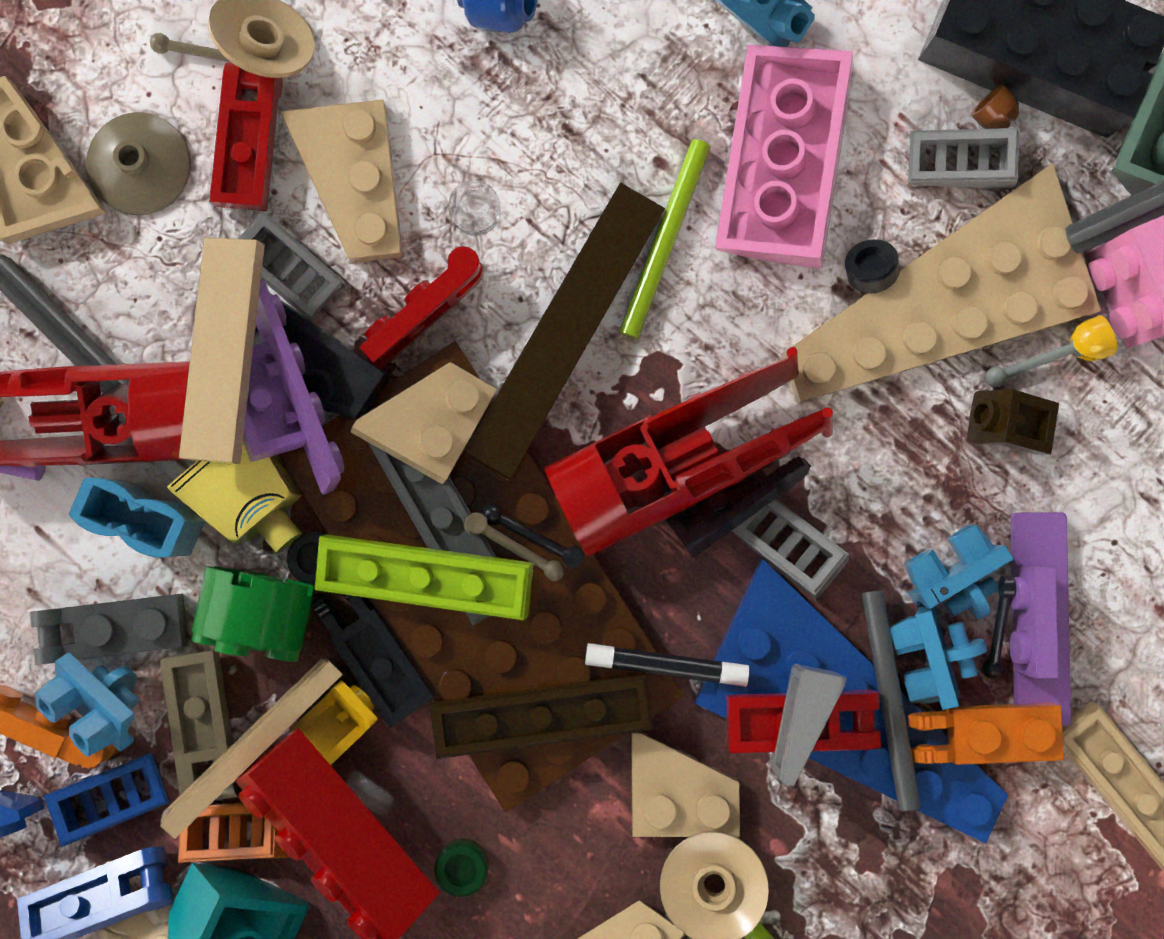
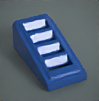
(64, 815)

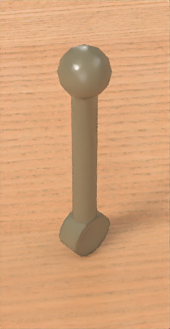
(161, 44)
(477, 524)

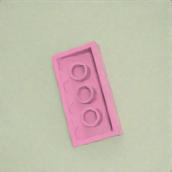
(785, 154)

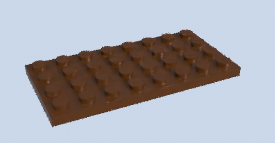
(497, 651)

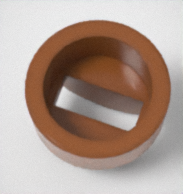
(997, 109)

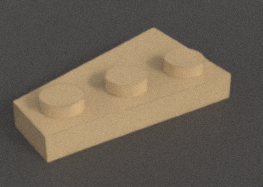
(353, 173)

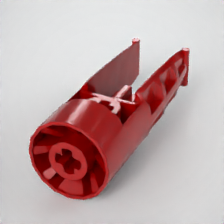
(150, 403)
(599, 494)

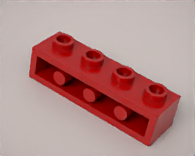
(336, 838)

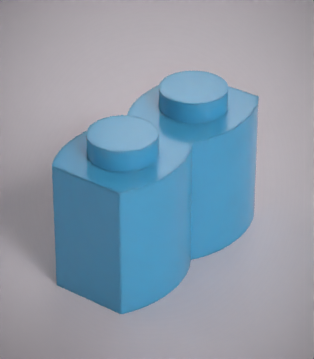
(135, 515)

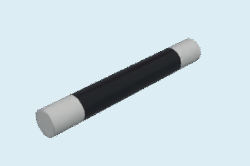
(667, 665)

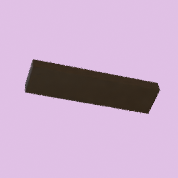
(540, 716)

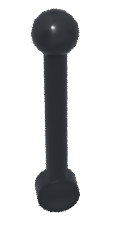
(571, 556)
(992, 667)

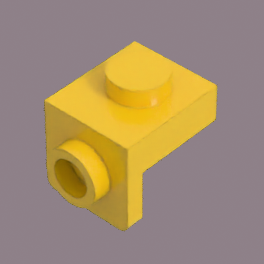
(338, 720)

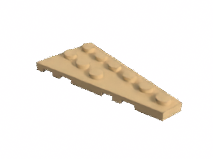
(974, 289)

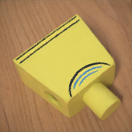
(242, 498)

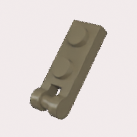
(197, 714)

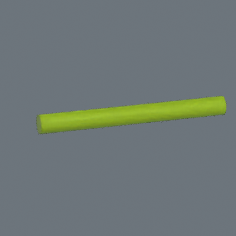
(664, 239)

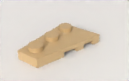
(36, 177)

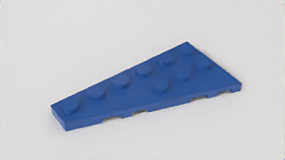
(781, 629)

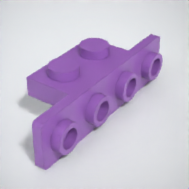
(278, 404)
(1040, 610)

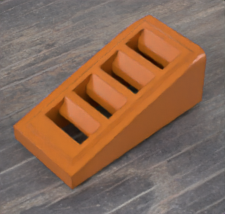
(262, 837)

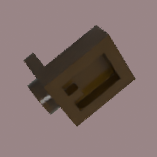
(1013, 420)

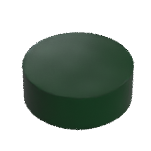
(461, 867)

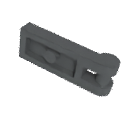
(112, 628)

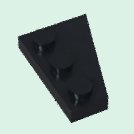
(334, 371)

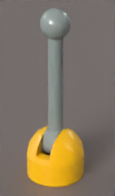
(1089, 341)

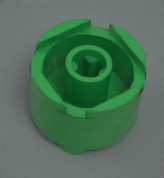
(252, 612)

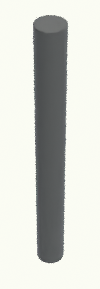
(891, 701)

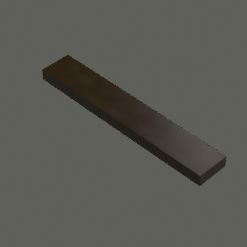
(564, 331)

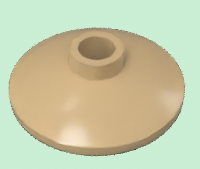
(262, 36)
(709, 914)

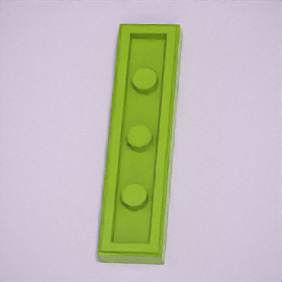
(424, 576)

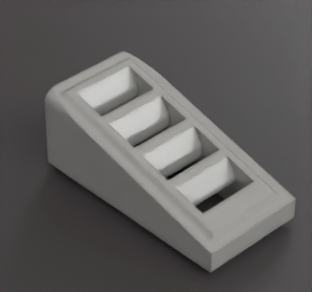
(1002, 138)
(266, 225)
(802, 530)
(805, 712)

